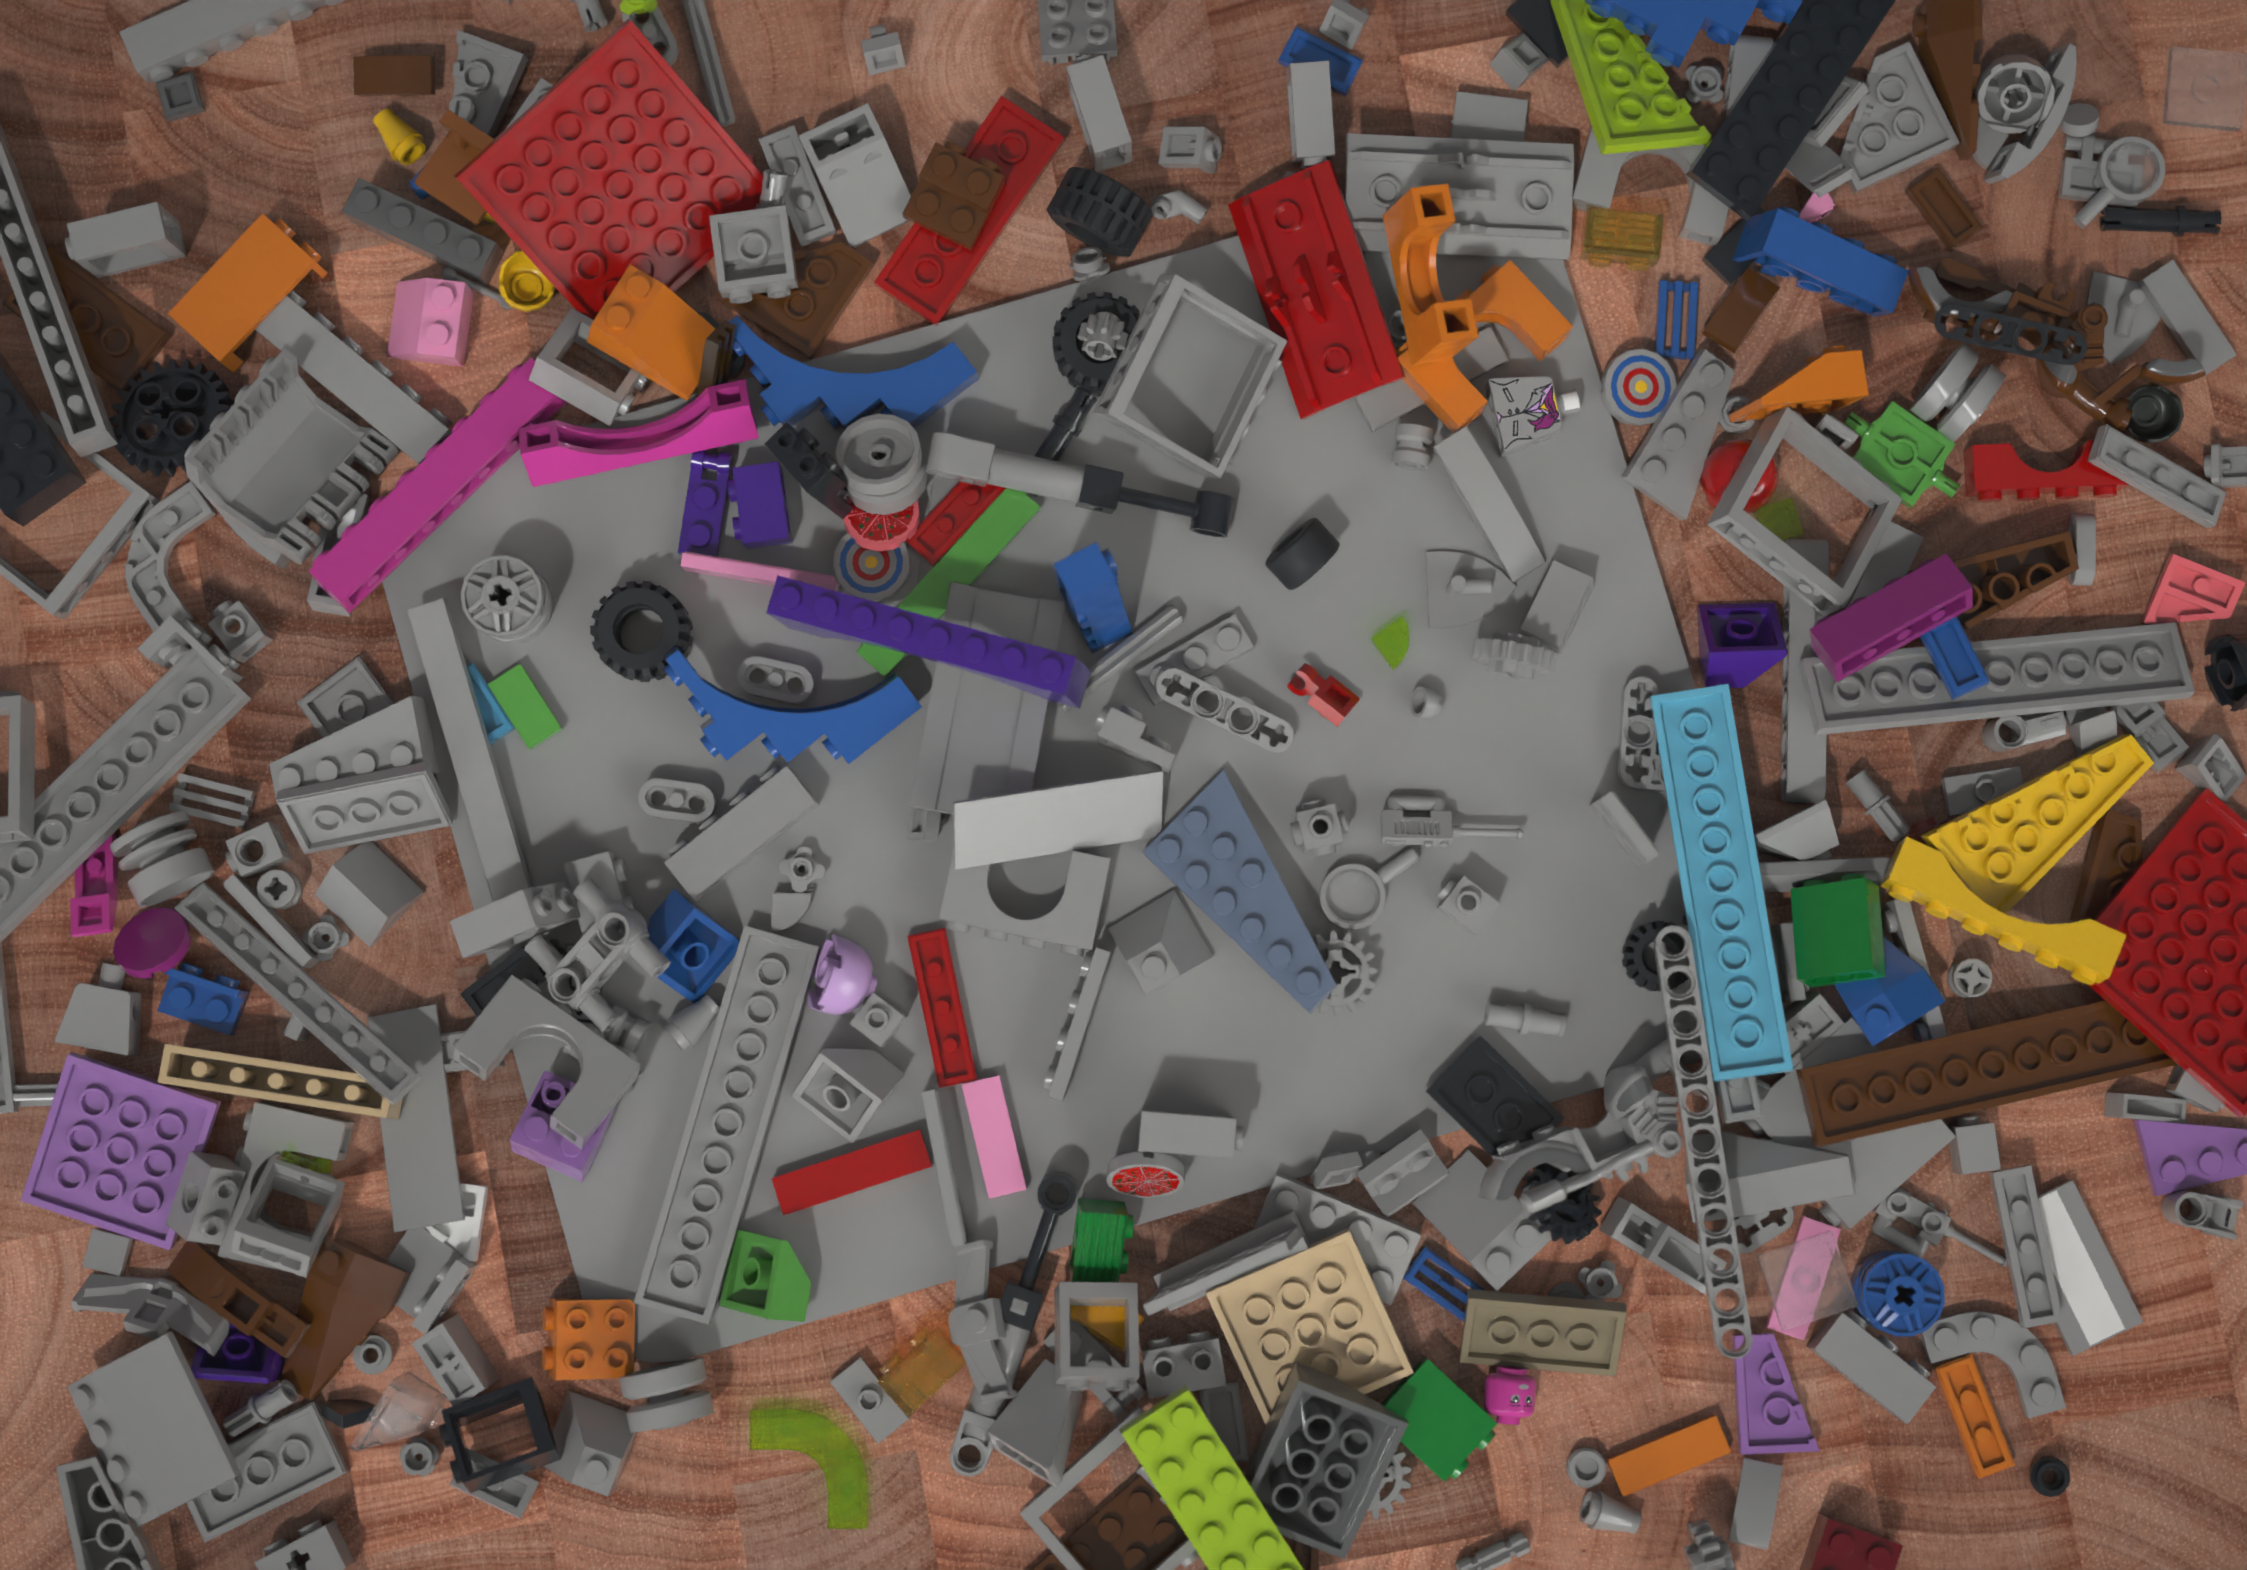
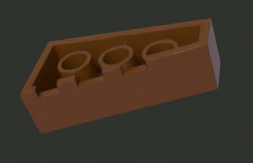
(2013, 572)

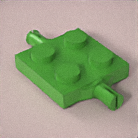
(1903, 453)

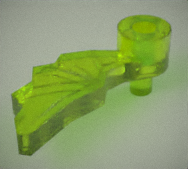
(320, 1165)

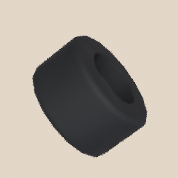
(1302, 554)

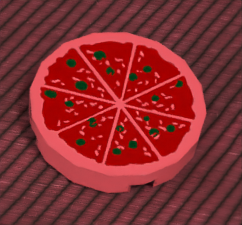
(882, 531)

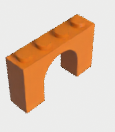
(1413, 228)
(1502, 299)

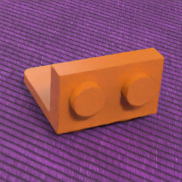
(588, 1338)

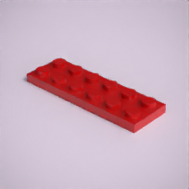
(933, 271)

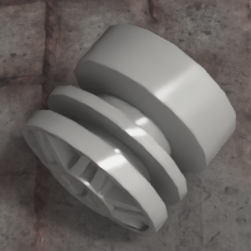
(526, 609)
(159, 852)

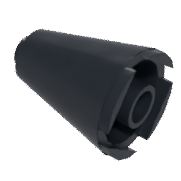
(2228, 670)

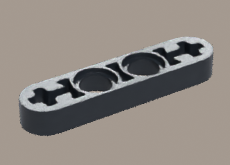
(2009, 339)

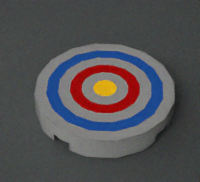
(1637, 386)
(870, 572)

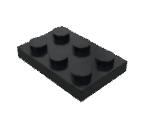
(1491, 1098)

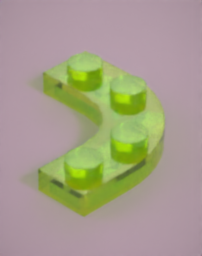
(829, 1447)

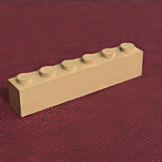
(273, 1081)

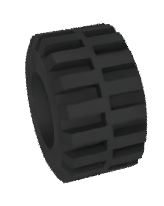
(1099, 211)
(1070, 362)
(619, 608)

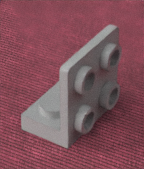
(175, 638)
(434, 1277)

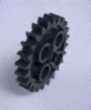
(168, 417)

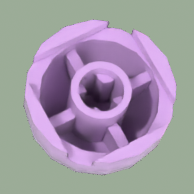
(841, 976)

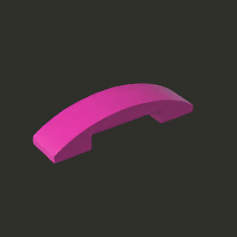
(95, 893)

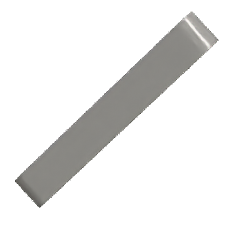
(1801, 750)

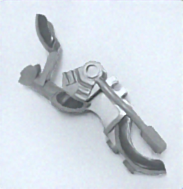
(1633, 1128)

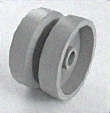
(1962, 396)
(881, 464)
(668, 1401)

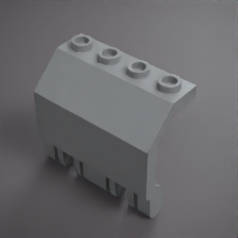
(284, 459)

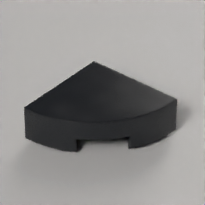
(346, 1412)

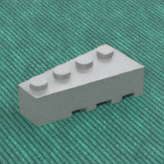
(98, 1521)

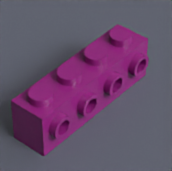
(1891, 617)

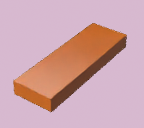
(1973, 1415)
(1668, 1455)

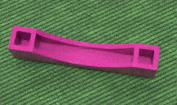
(565, 451)

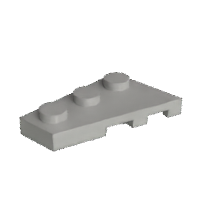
(484, 81)

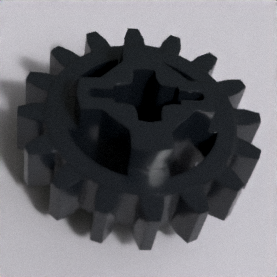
(1567, 1219)

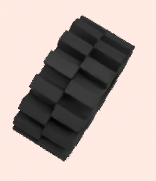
(1634, 956)

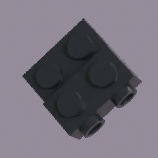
(811, 469)

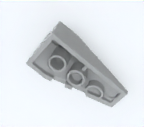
(1772, 1174)

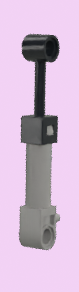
(1086, 486)
(1019, 1310)

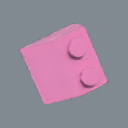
(431, 321)

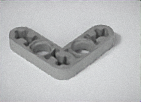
(1654, 777)

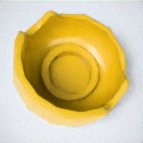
(524, 284)

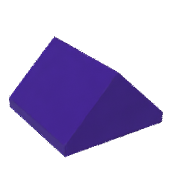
(238, 1359)

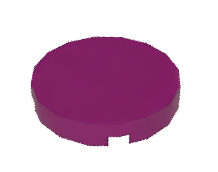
(152, 942)

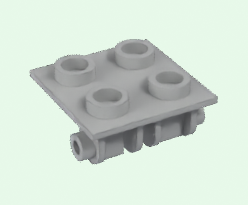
(1076, 29)

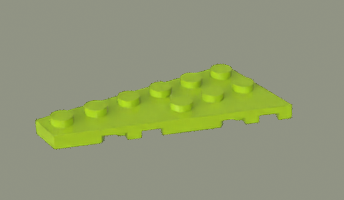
(1623, 85)

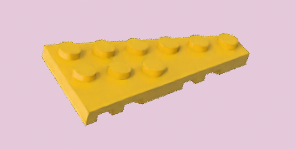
(2023, 833)

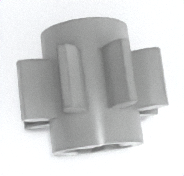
(1103, 336)

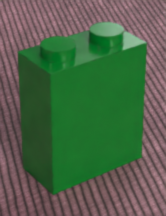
(1837, 931)
(1441, 1420)

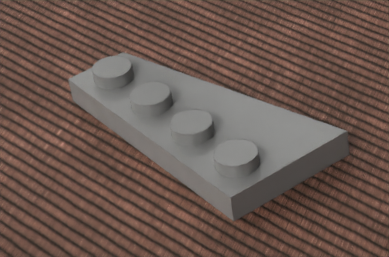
(1679, 441)

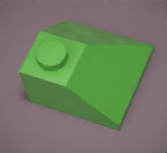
(765, 1279)

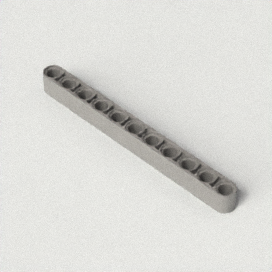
(1711, 1159)

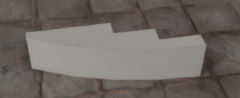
(1489, 504)

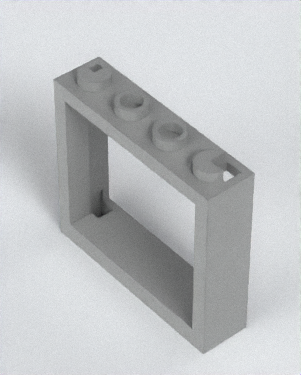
(1140, 348)
(99, 552)
(1773, 553)
(21, 778)
(1072, 1475)

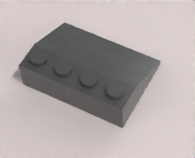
(1322, 1459)

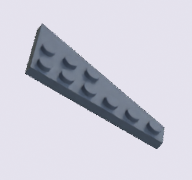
(1229, 875)

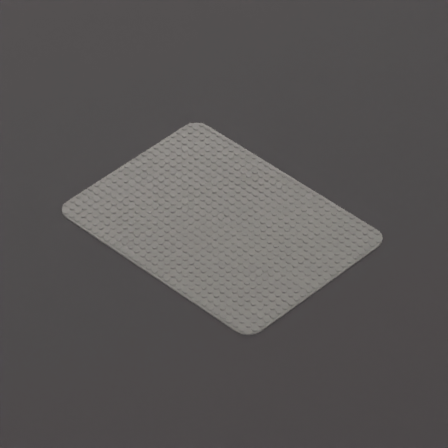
(1225, 1030)

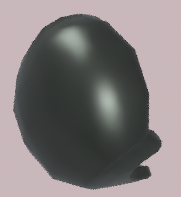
(2155, 413)

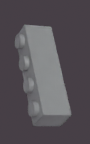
(741, 832)

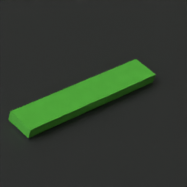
(961, 565)

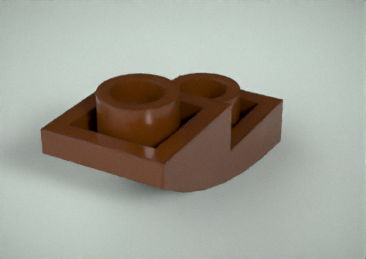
(394, 75)
(1741, 310)

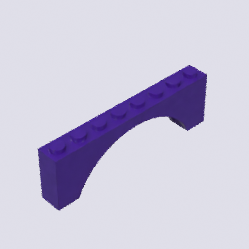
(1006, 660)

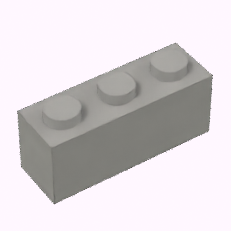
(1872, 1365)

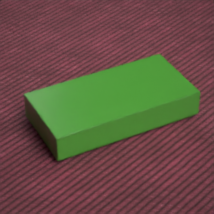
(525, 706)

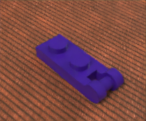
(705, 504)

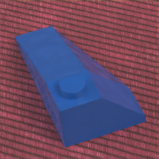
(1893, 1001)

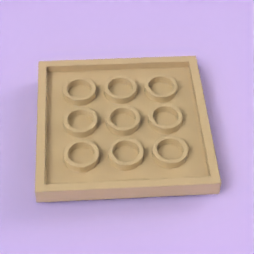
(1311, 1312)

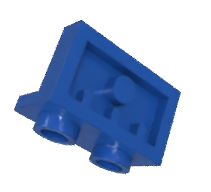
(203, 1000)

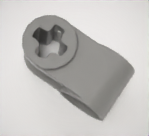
(2208, 1213)

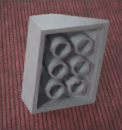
(153, 1430)

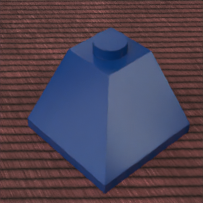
(692, 943)

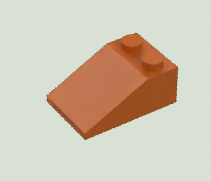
(652, 332)
(1817, 387)

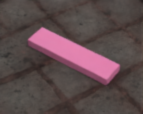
(751, 571)

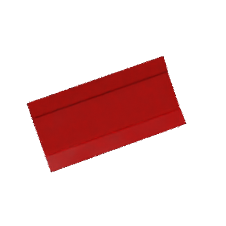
(1316, 289)

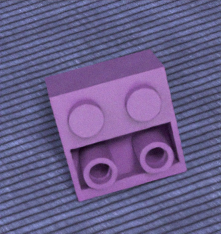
(544, 1145)

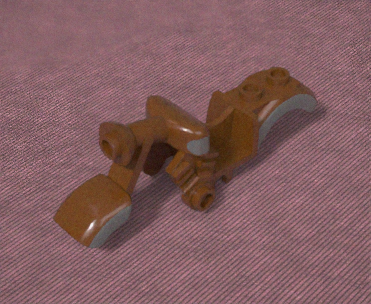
(2039, 306)

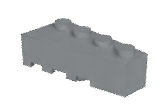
(379, 742)

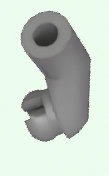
(1176, 204)

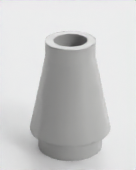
(690, 1023)
(1607, 1513)

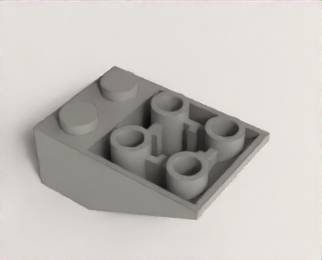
(857, 174)

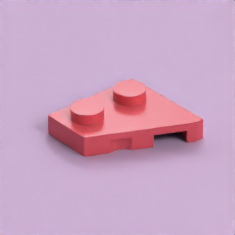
(2191, 593)

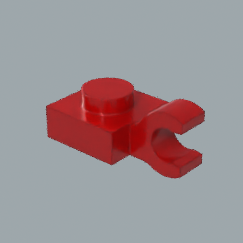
(1327, 696)

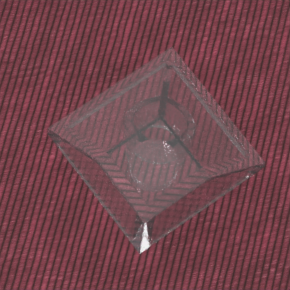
(403, 1411)

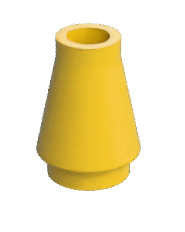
(400, 139)

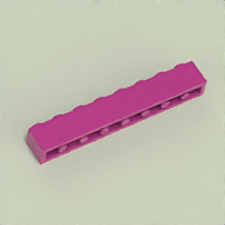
(433, 489)

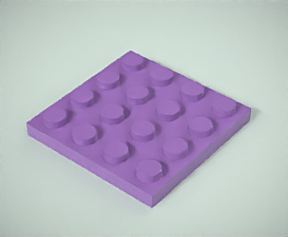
(117, 1149)

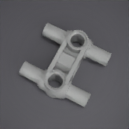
(597, 955)

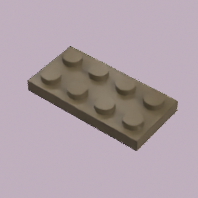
(1542, 1332)

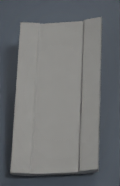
(1503, 194)
(976, 730)

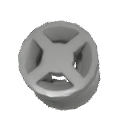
(288, 889)
(1977, 979)

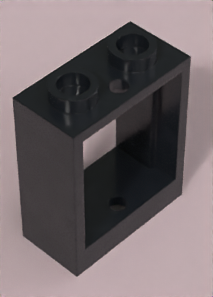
(522, 1392)

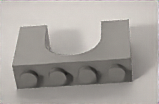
(1598, 177)
(1069, 924)
(523, 1013)
(269, 1132)

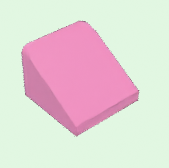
(1816, 208)

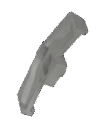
(153, 1308)
(979, 1322)

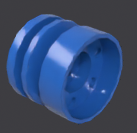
(1875, 1291)

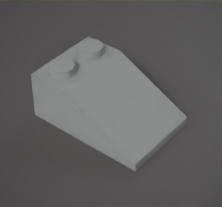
(1486, 1232)

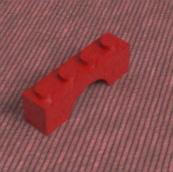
(1998, 471)

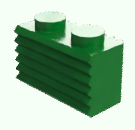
(1099, 1241)

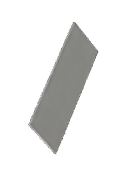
(1483, 119)
(1057, 819)
(422, 1142)

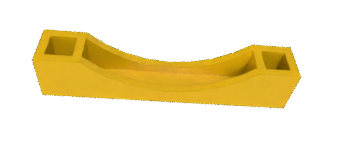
(1928, 879)

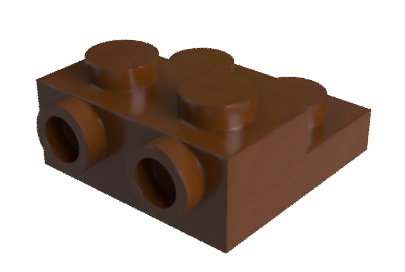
(954, 194)

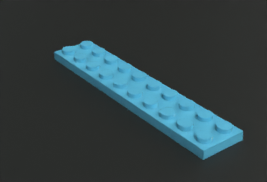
(1721, 883)

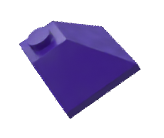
(1738, 642)

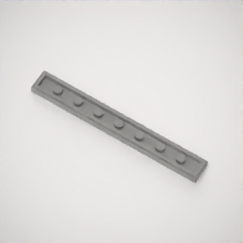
(469, 748)
(298, 993)

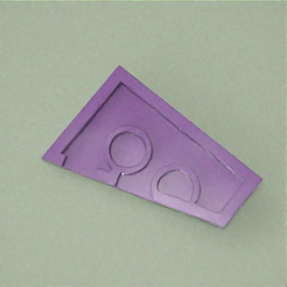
(2190, 1154)
(1766, 1403)

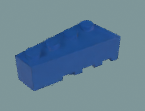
(1822, 261)
(1093, 596)

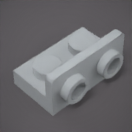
(1403, 1173)

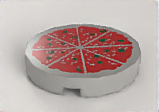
(1145, 1176)

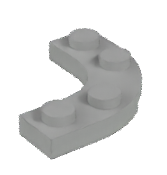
(151, 548)
(2009, 1342)

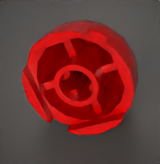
(1721, 467)

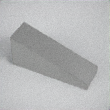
(2145, 1107)

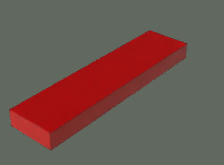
(942, 1007)
(851, 1172)

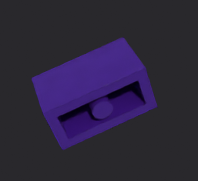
(760, 505)

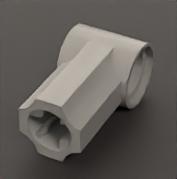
(2024, 730)

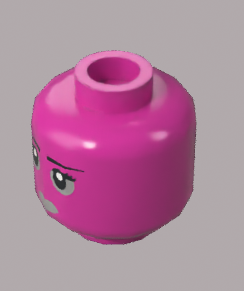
(1510, 1394)

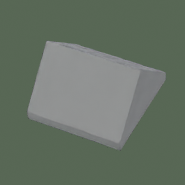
(368, 892)

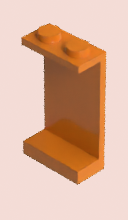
(244, 288)

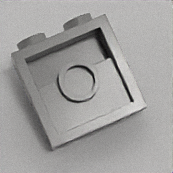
(753, 253)
(1125, 733)

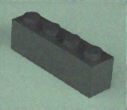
(423, 232)

